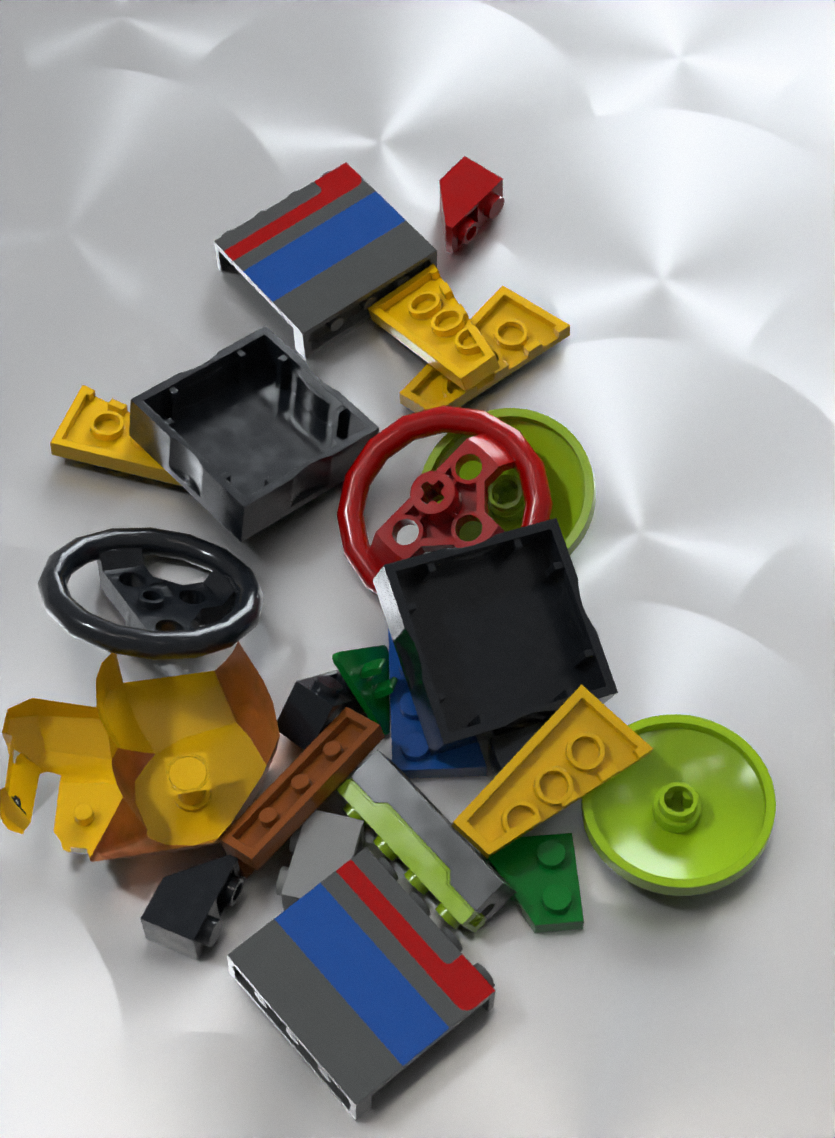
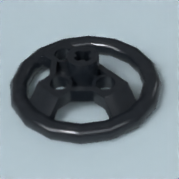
(157, 613)

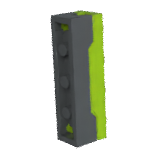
(426, 843)

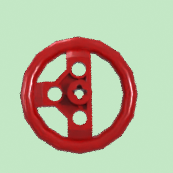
(493, 445)

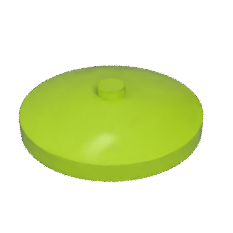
(567, 471)
(686, 812)

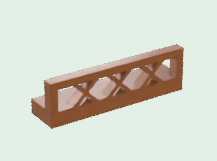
(300, 790)

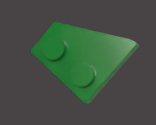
(544, 879)

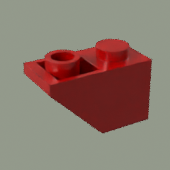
(467, 201)

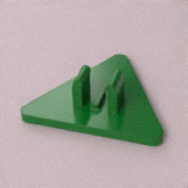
(368, 678)

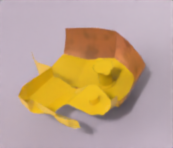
(150, 765)

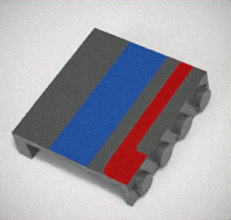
(326, 255)
(360, 979)

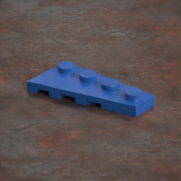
(409, 743)

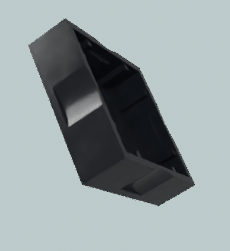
(251, 432)
(491, 634)

